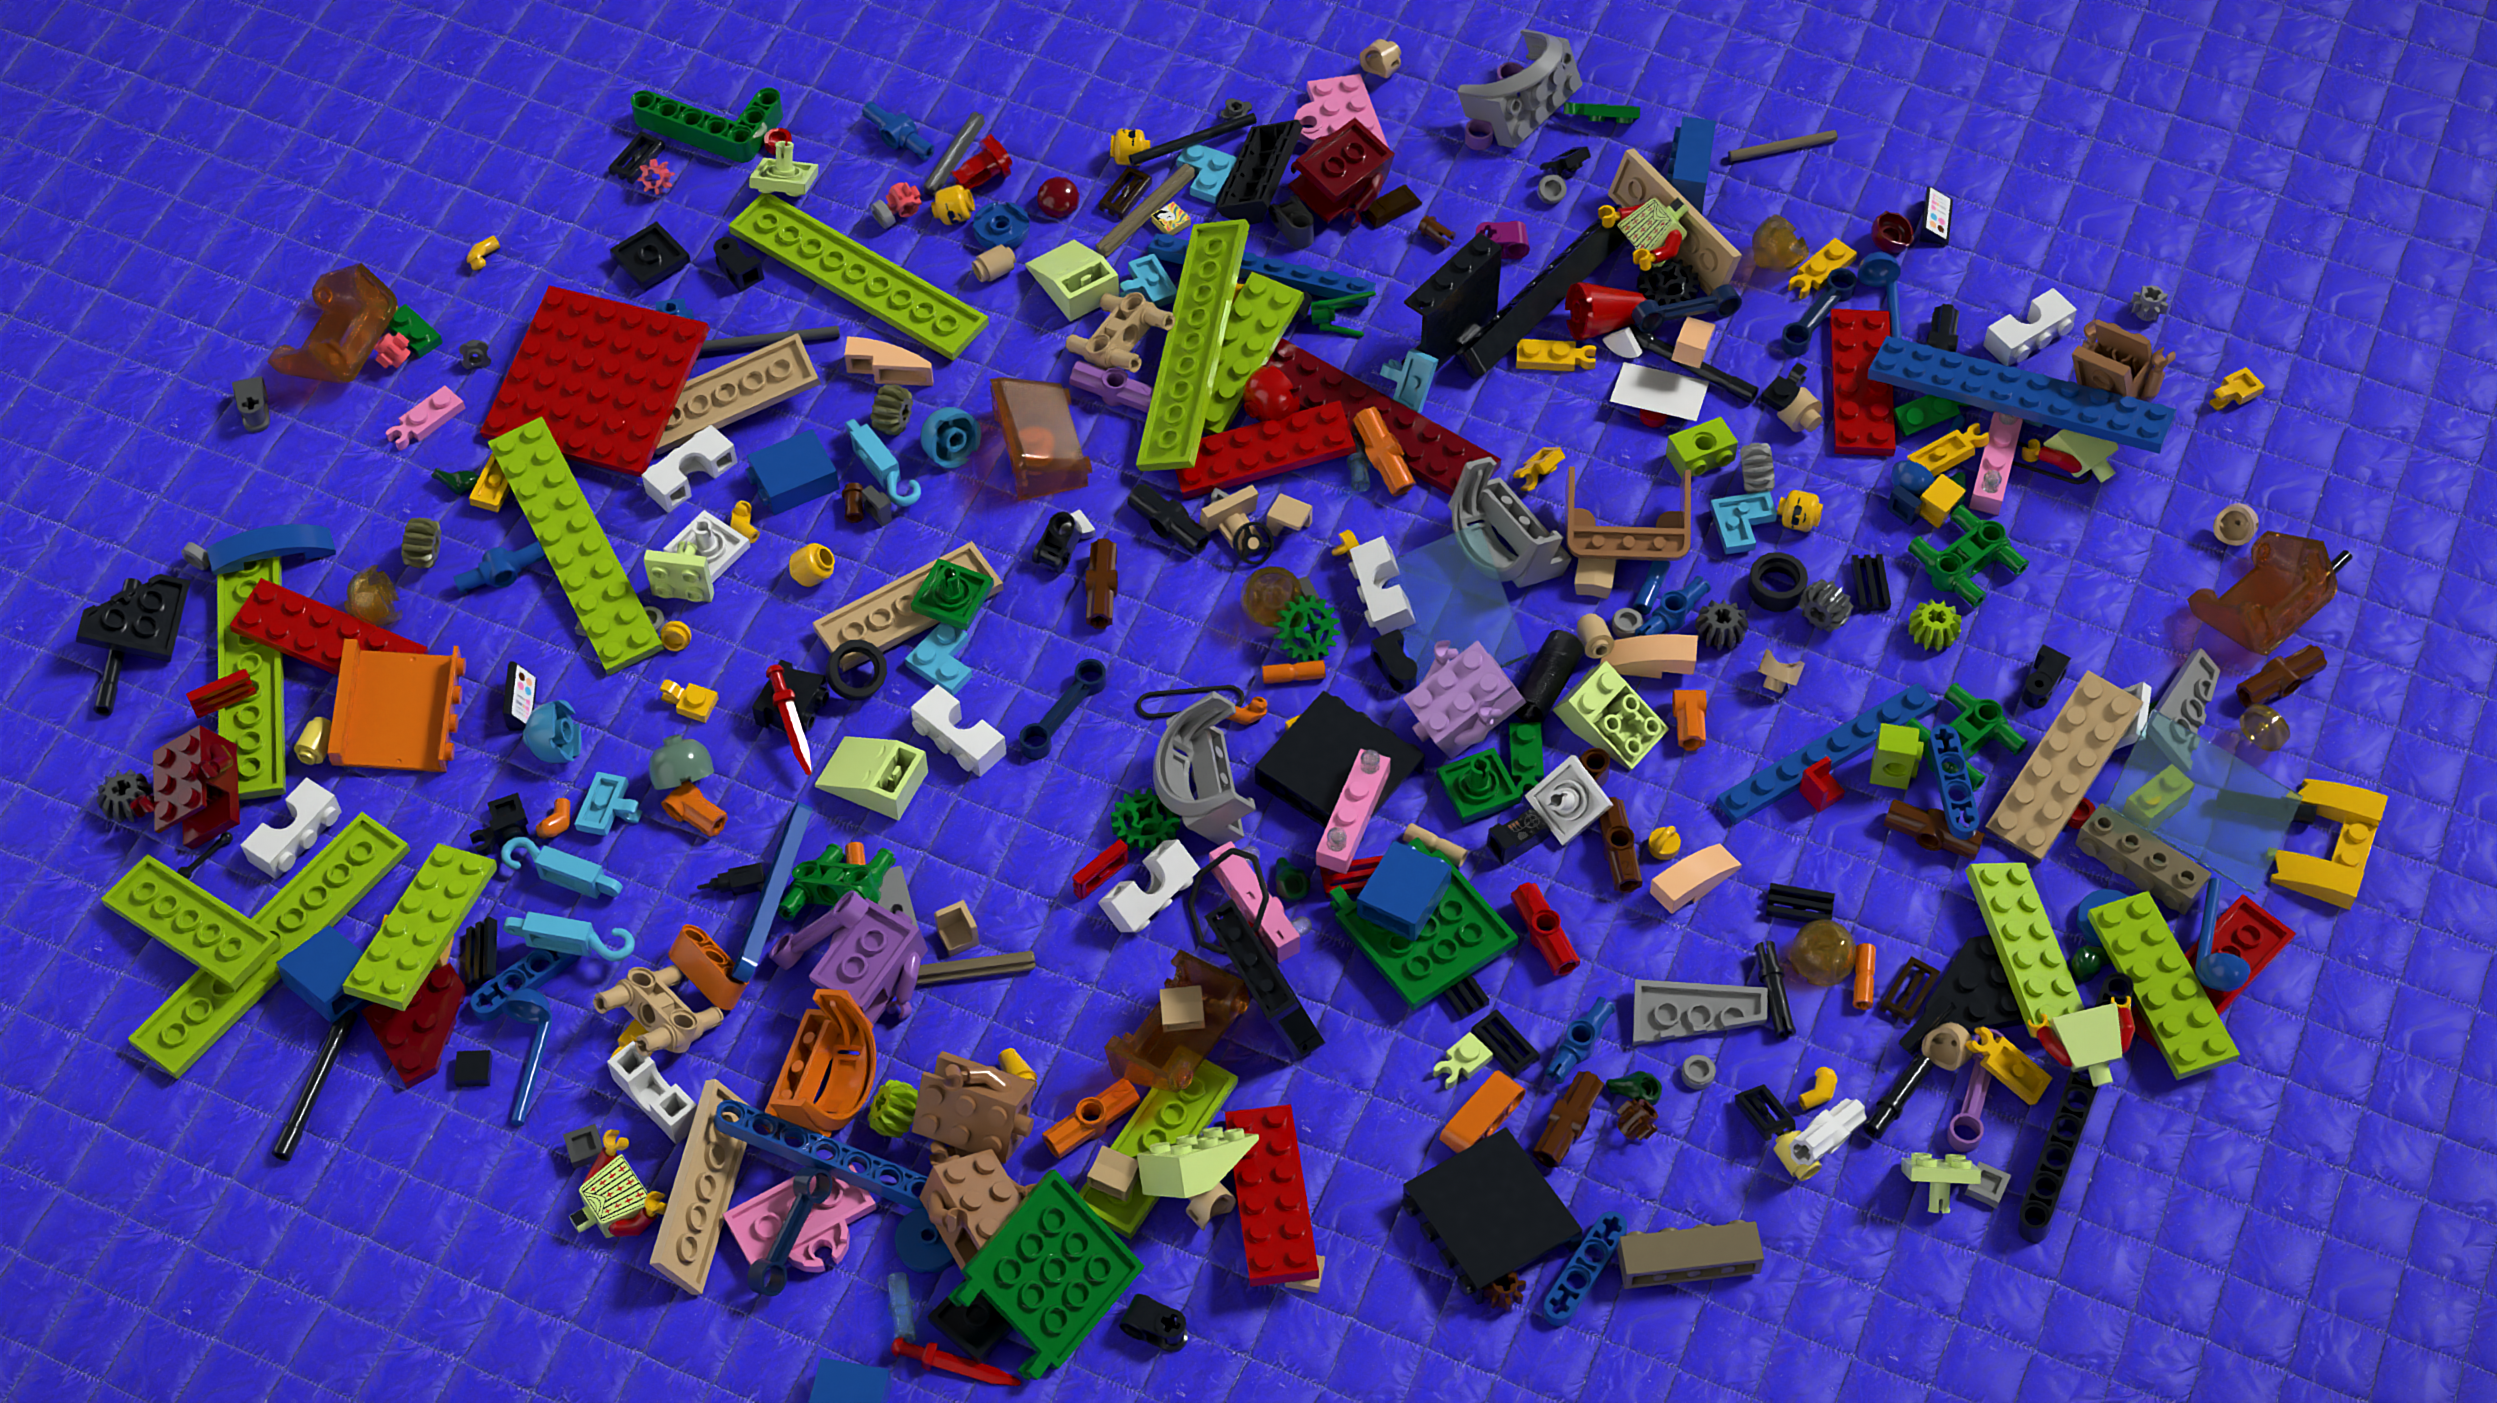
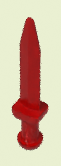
(783, 699)
(932, 1356)

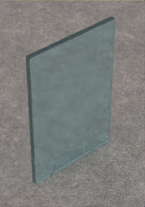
(1457, 599)
(2203, 801)

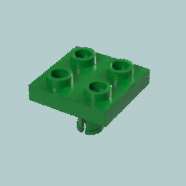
(952, 594)
(1478, 785)

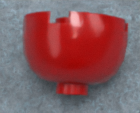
(1268, 395)

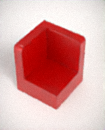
(1820, 786)

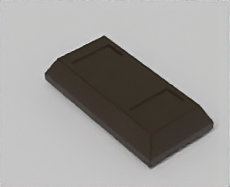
(1391, 206)

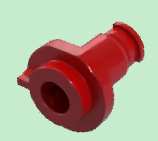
(984, 165)

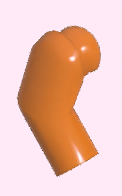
(1251, 712)
(557, 822)

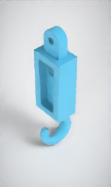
(880, 462)
(563, 869)
(566, 936)

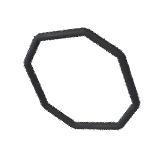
(1195, 889)

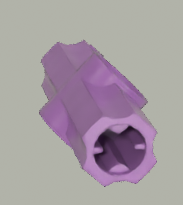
(1112, 386)

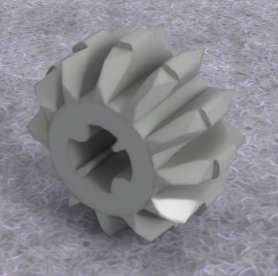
(1757, 468)

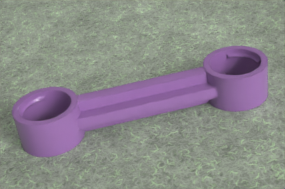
(1476, 125)
(845, 913)
(1972, 1103)

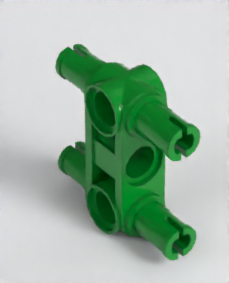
(1967, 556)
(1973, 731)
(827, 880)

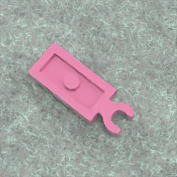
(426, 417)

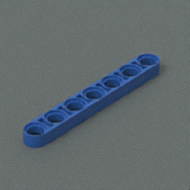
(771, 892)
(813, 1142)

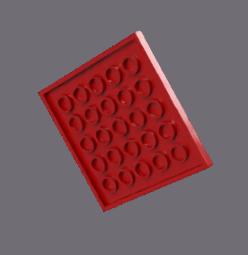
(598, 378)

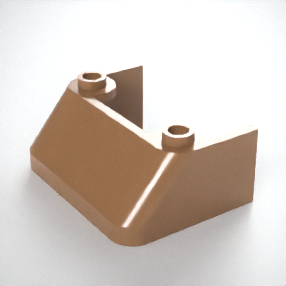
(1664, 543)

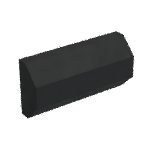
(1258, 171)

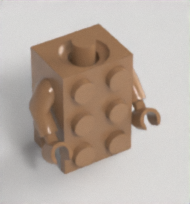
(2119, 362)
(972, 1109)
(970, 1201)

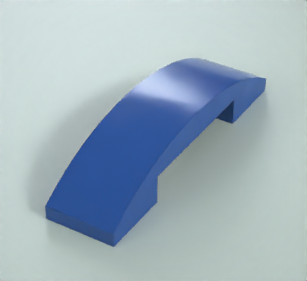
(269, 542)

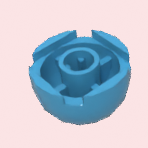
(950, 436)
(552, 733)

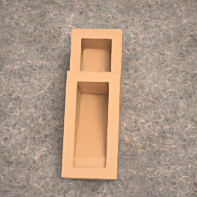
(1693, 342)
(887, 362)
(1653, 655)
(1693, 877)

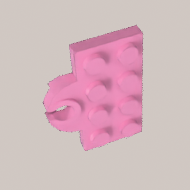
(1335, 104)
(761, 1218)

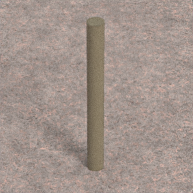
(1783, 145)

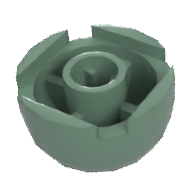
(678, 762)

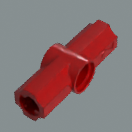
(1553, 943)

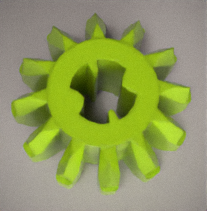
(1934, 625)
(893, 1108)

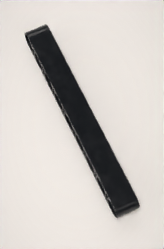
(1539, 297)
(2065, 1148)

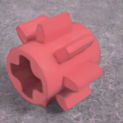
(651, 183)
(903, 199)
(392, 350)

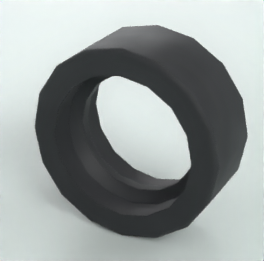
(1780, 563)
(869, 650)

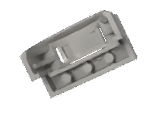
(1541, 86)
(1495, 503)
(1218, 807)

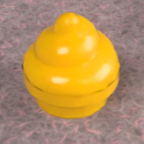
(675, 635)

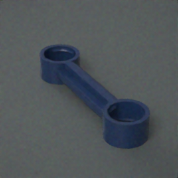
(1818, 311)
(1651, 316)
(1062, 709)
(789, 1231)

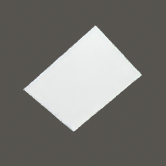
(1659, 391)

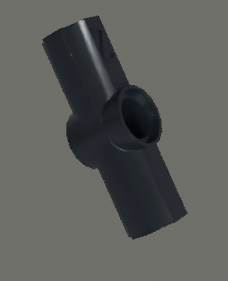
(1944, 328)
(1169, 519)

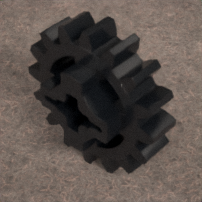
(1669, 283)

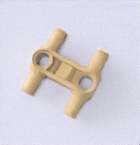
(1120, 332)
(658, 1010)

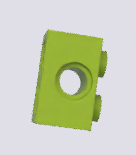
(1702, 447)
(1895, 756)

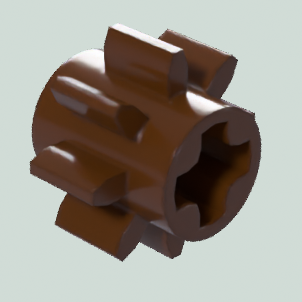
(1637, 1119)
(1506, 1298)

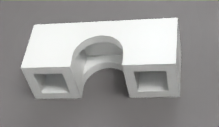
(2014, 341)
(704, 452)
(1373, 566)
(973, 748)
(277, 849)
(1170, 872)
(645, 1086)

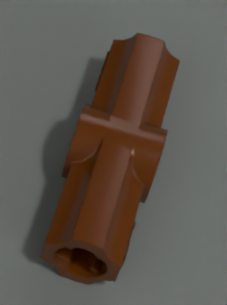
(1101, 583)
(2281, 676)
(1930, 829)
(1621, 859)
(1568, 1119)

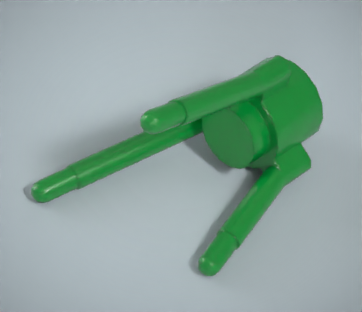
(1324, 312)

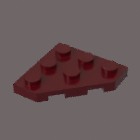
(419, 1034)

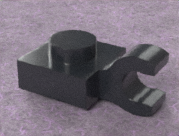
(1569, 160)
(1784, 391)
(500, 832)

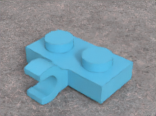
(1149, 280)
(1412, 378)
(604, 803)

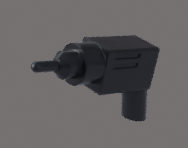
(738, 880)

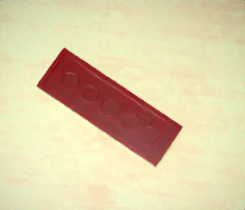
(1860, 405)
(1268, 449)
(310, 628)
(2243, 932)
(1273, 1199)

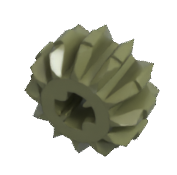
(891, 409)
(421, 543)

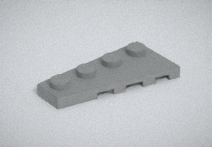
(2190, 691)
(1689, 1009)

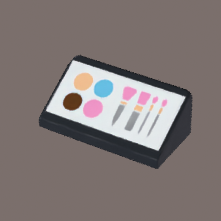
(1936, 217)
(519, 696)

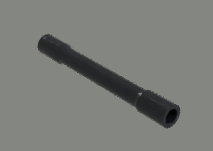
(1731, 383)
(108, 688)
(294, 1128)

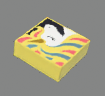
(1171, 219)

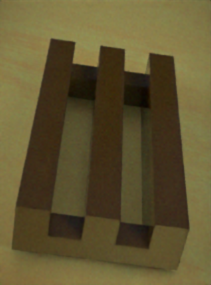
(1140, 183)
(1898, 1010)

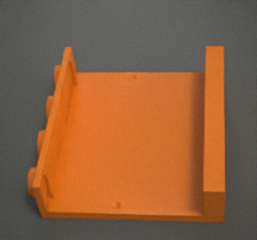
(395, 709)

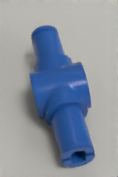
(898, 130)
(499, 567)
(1681, 601)
(1574, 1052)

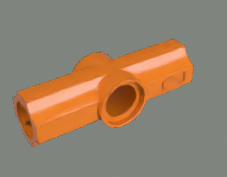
(1384, 451)
(1076, 1130)

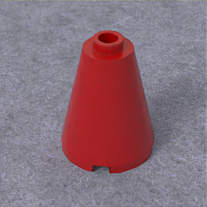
(1599, 309)

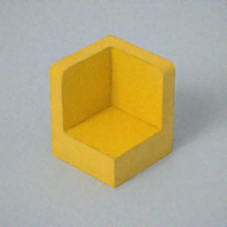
(1939, 500)

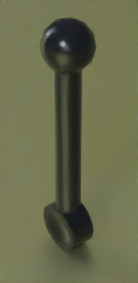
(225, 838)

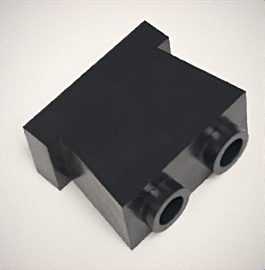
(809, 692)

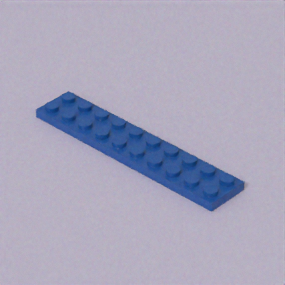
(2023, 394)

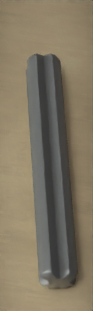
(954, 153)

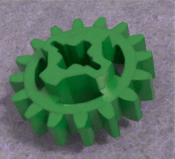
(1301, 618)
(1145, 821)

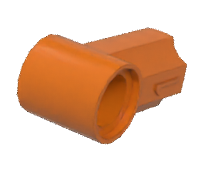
(1690, 710)
(688, 804)

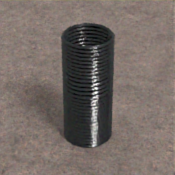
(1548, 675)

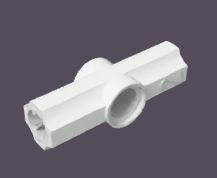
(1827, 1132)

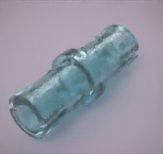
(1358, 464)
(901, 1306)

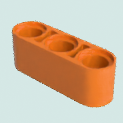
(706, 966)
(1483, 1112)

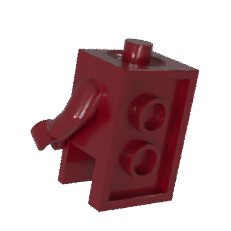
(1342, 172)
(195, 785)

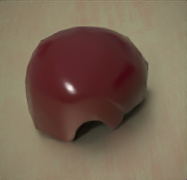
(1058, 197)
(1892, 232)

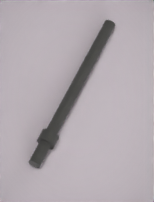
(768, 339)

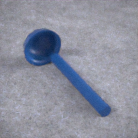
(1882, 270)
(1915, 476)
(2217, 970)
(531, 1008)

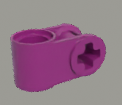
(1509, 235)

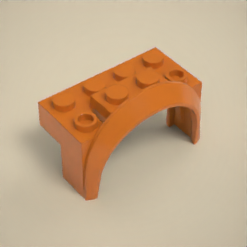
(819, 1038)

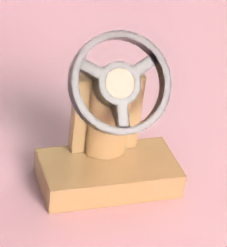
(1231, 520)

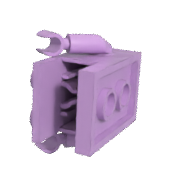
(1462, 698)

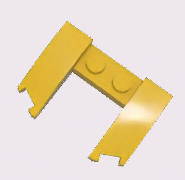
(2341, 877)

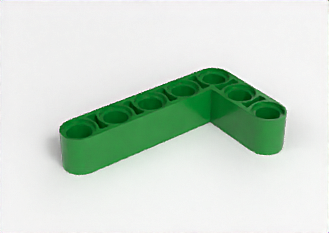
(708, 131)

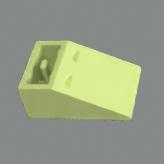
(1074, 278)
(1611, 716)
(875, 774)
(1192, 1163)

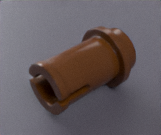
(1435, 230)
(853, 502)

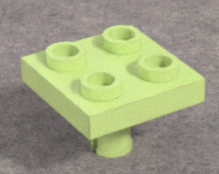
(783, 173)
(679, 574)
(1940, 1174)

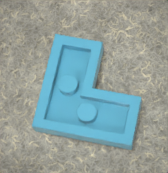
(1212, 170)
(1736, 514)
(935, 659)

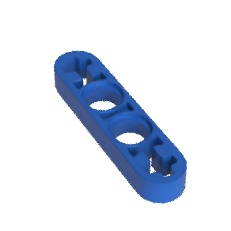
(1956, 781)
(523, 971)
(1582, 1266)

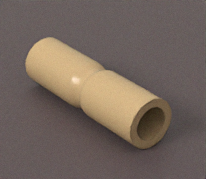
(1455, 853)

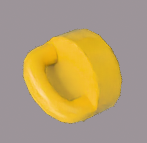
(1348, 542)
(1664, 843)

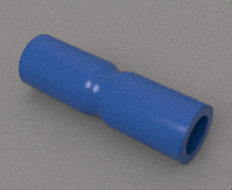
(1650, 589)

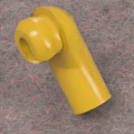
(476, 254)
(741, 521)
(1823, 1090)

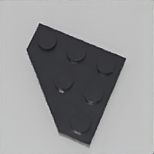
(138, 619)
(1979, 988)

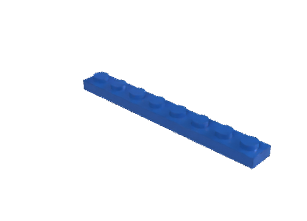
(1299, 277)
(1839, 745)

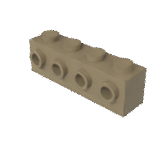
(2143, 859)
(1690, 1254)

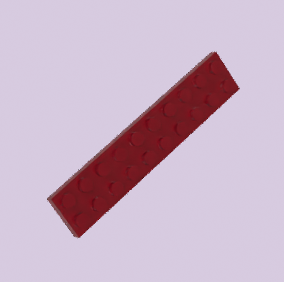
(1428, 448)

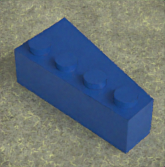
(1691, 159)

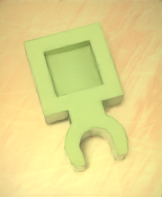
(1464, 1057)

